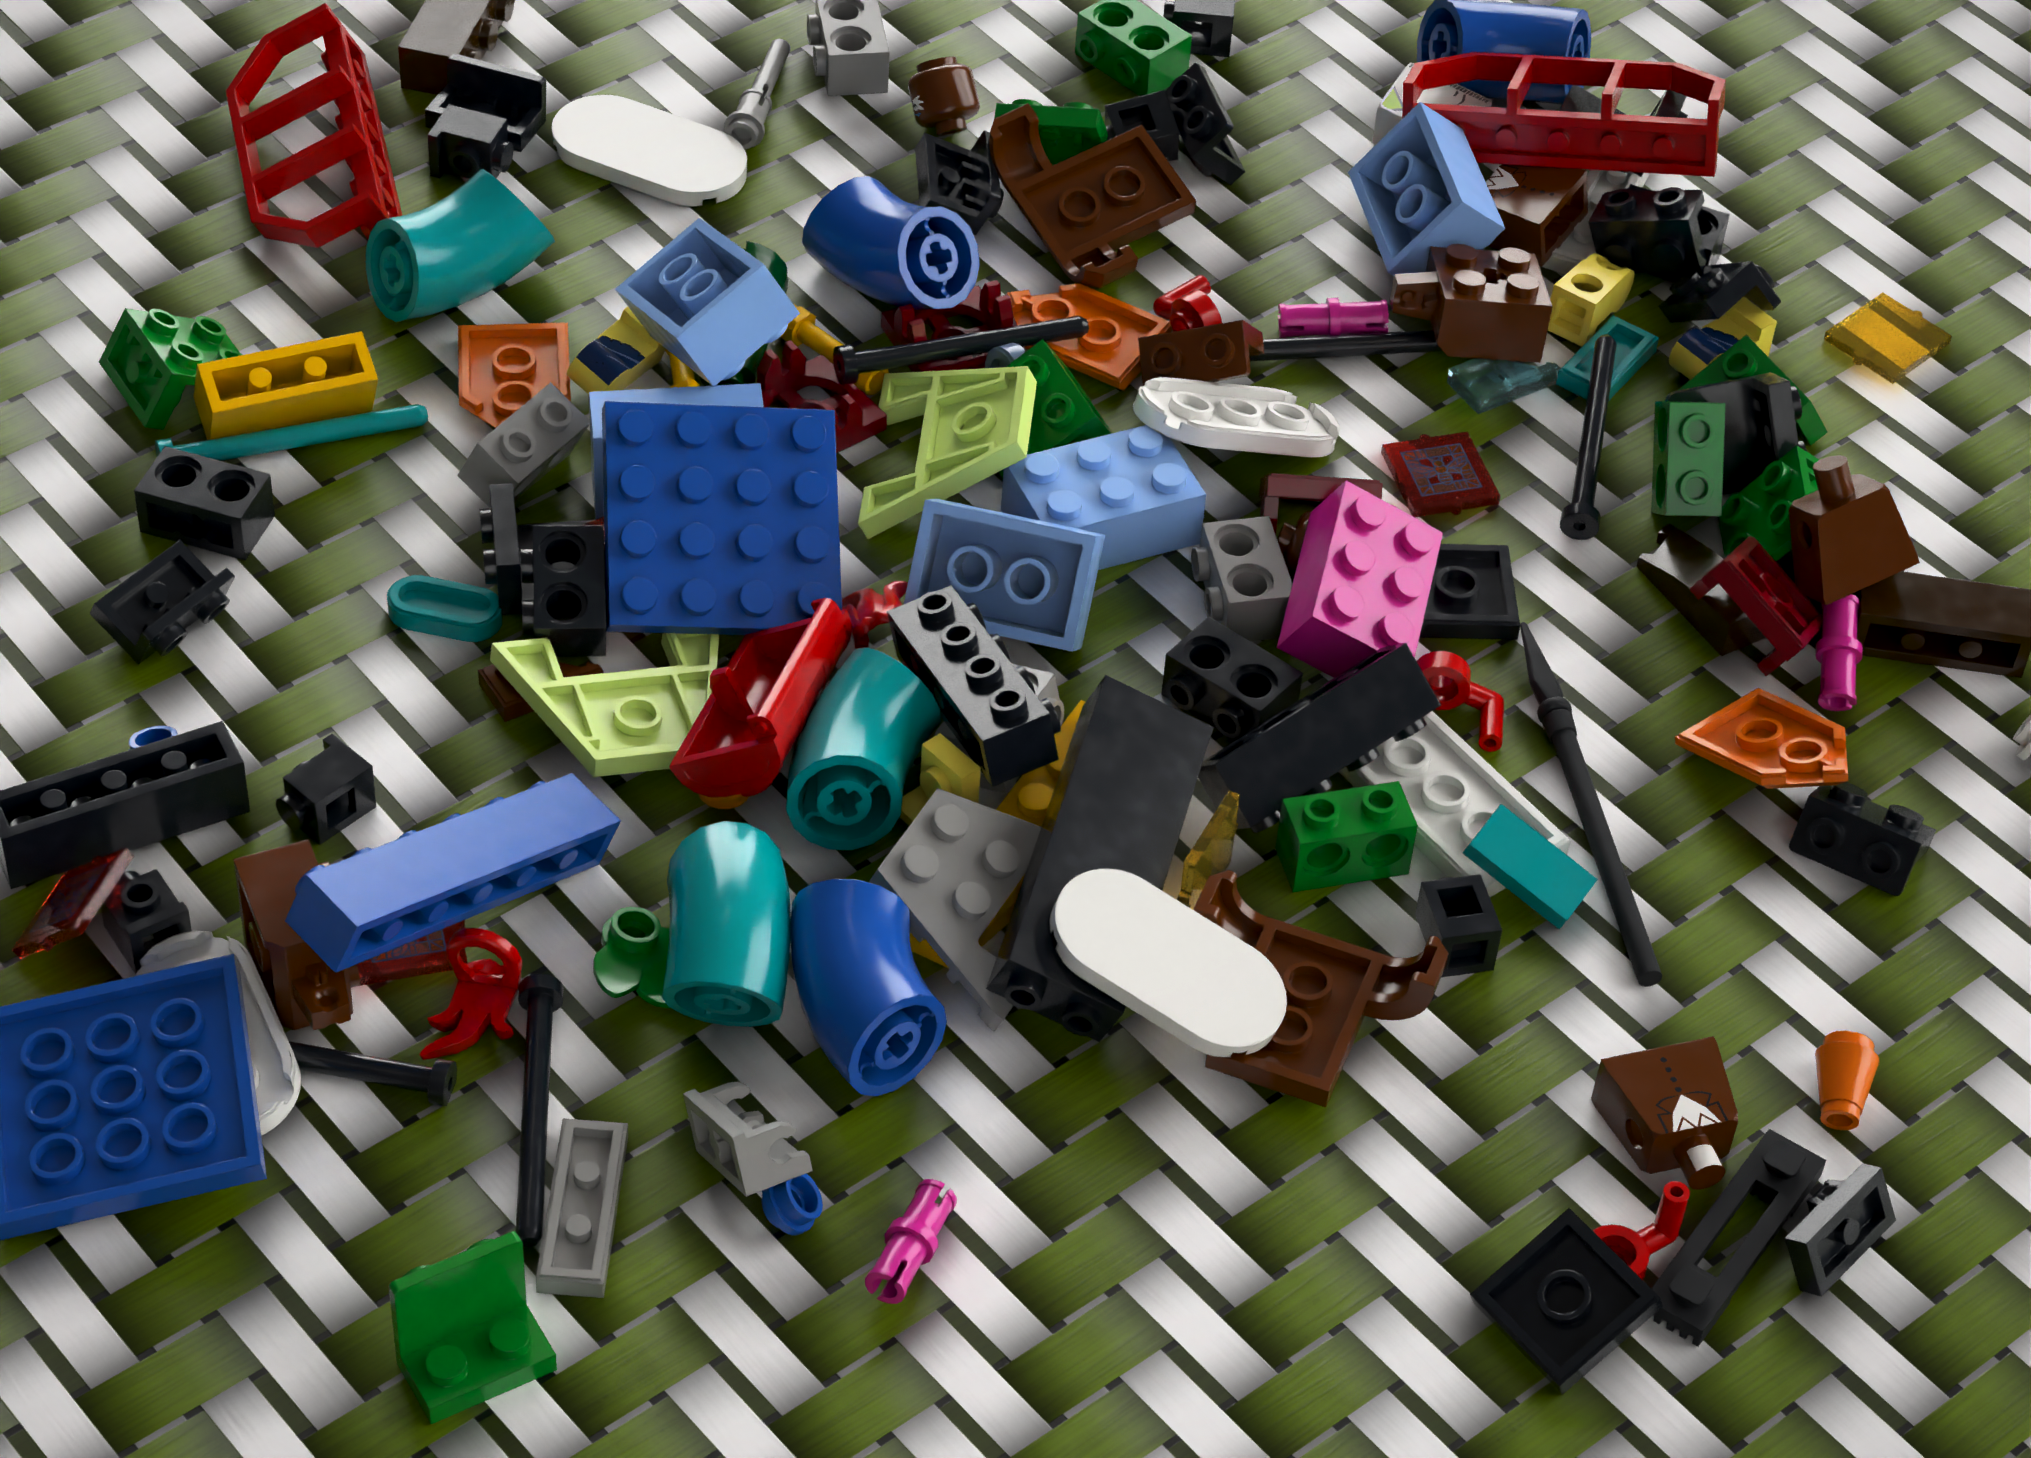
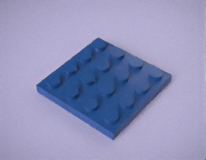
(718, 516)
(126, 1097)

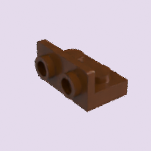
(1201, 353)

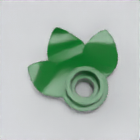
(633, 955)

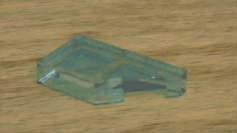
(1493, 383)

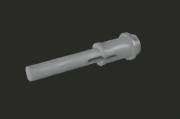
(755, 104)

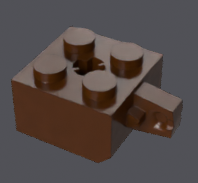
(1479, 302)
(294, 976)

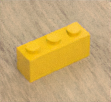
(286, 386)

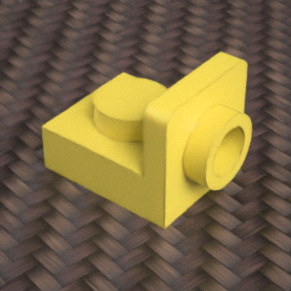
(942, 768)

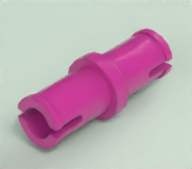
(1333, 318)
(1839, 654)
(911, 1241)

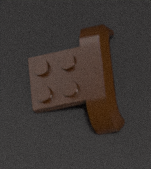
(1091, 199)
(1327, 994)

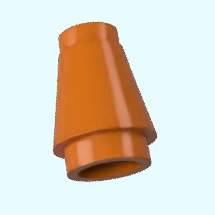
(1844, 1077)

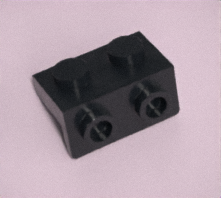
(496, 92)
(1204, 124)
(959, 179)
(1650, 230)
(1716, 290)
(161, 602)
(1861, 836)

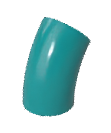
(452, 249)
(858, 752)
(728, 927)

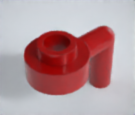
(1188, 305)
(1452, 684)
(1637, 1246)

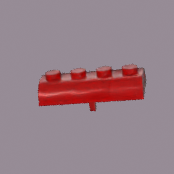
(761, 704)

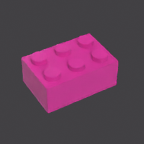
(1358, 581)

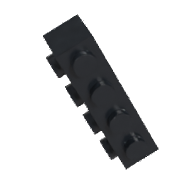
(975, 685)
(1320, 736)
(120, 803)

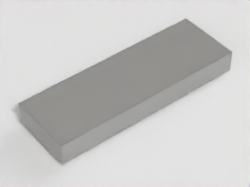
(582, 1208)

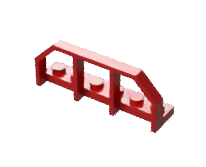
(1578, 138)
(357, 141)

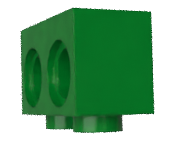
(1132, 44)
(1688, 458)
(1346, 836)

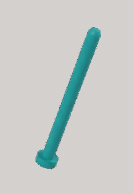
(304, 434)

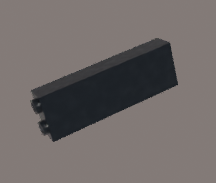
(1111, 809)

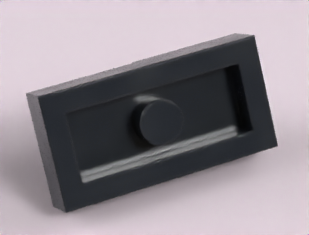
(1840, 1228)

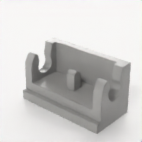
(743, 1145)

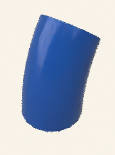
(1506, 28)
(892, 246)
(863, 984)

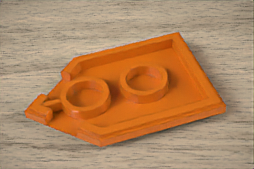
(1110, 346)
(509, 365)
(1771, 743)

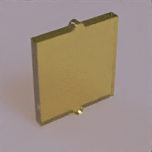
(1887, 338)
(1211, 851)

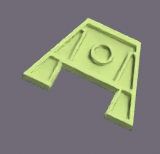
(969, 432)
(615, 718)

